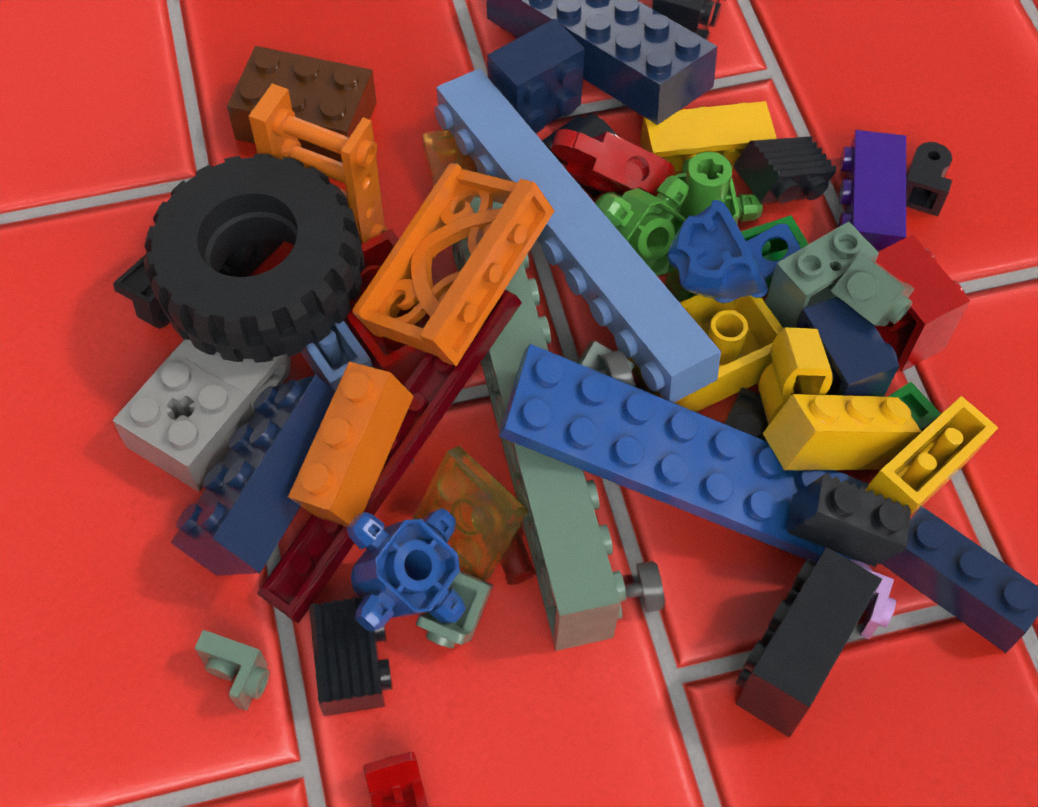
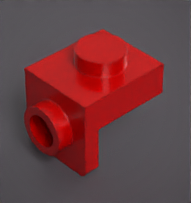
(395, 782)

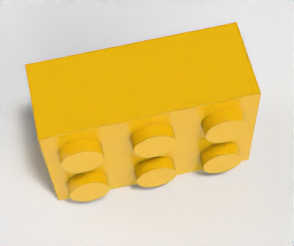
(743, 335)

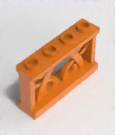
(465, 298)

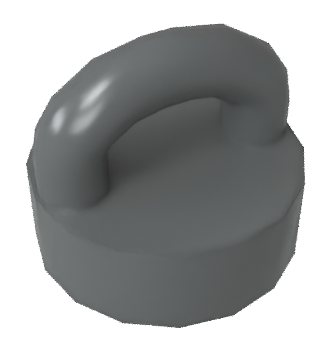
(618, 367)
(648, 587)

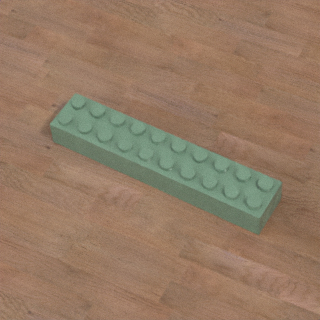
(561, 524)

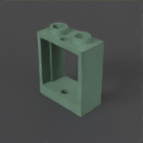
(813, 272)

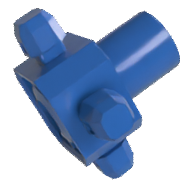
(405, 569)

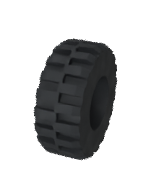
(246, 204)

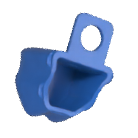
(717, 258)

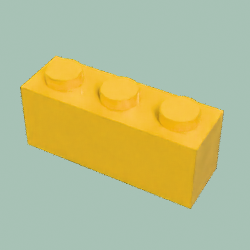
(707, 129)
(840, 432)
(934, 456)

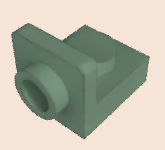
(230, 658)

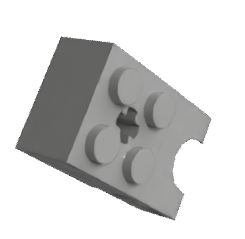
(194, 408)

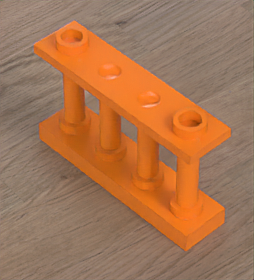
(277, 134)

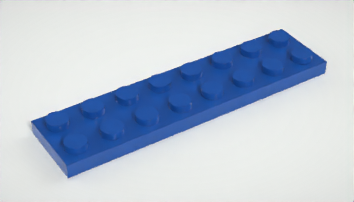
(656, 449)

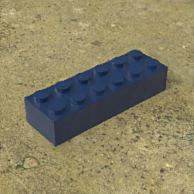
(628, 49)

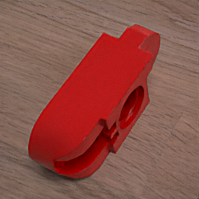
(610, 162)

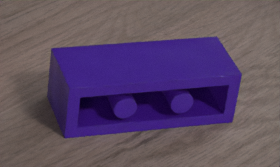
(875, 187)

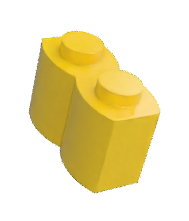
(796, 368)

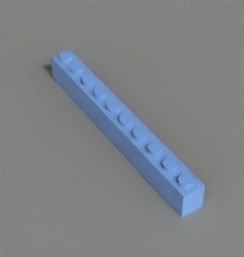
(583, 242)

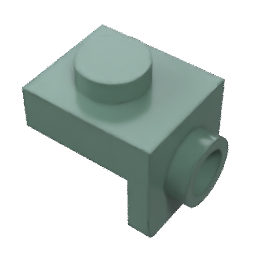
(873, 292)
(475, 596)

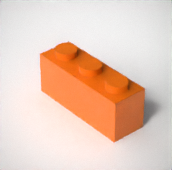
(351, 444)

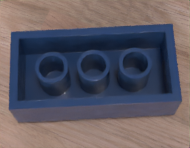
(247, 494)

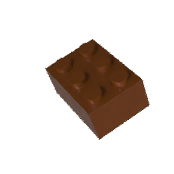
(319, 93)

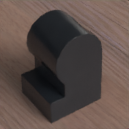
(926, 178)

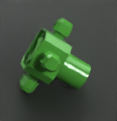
(710, 180)
(648, 220)

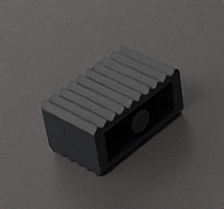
(784, 169)
(849, 520)
(347, 659)

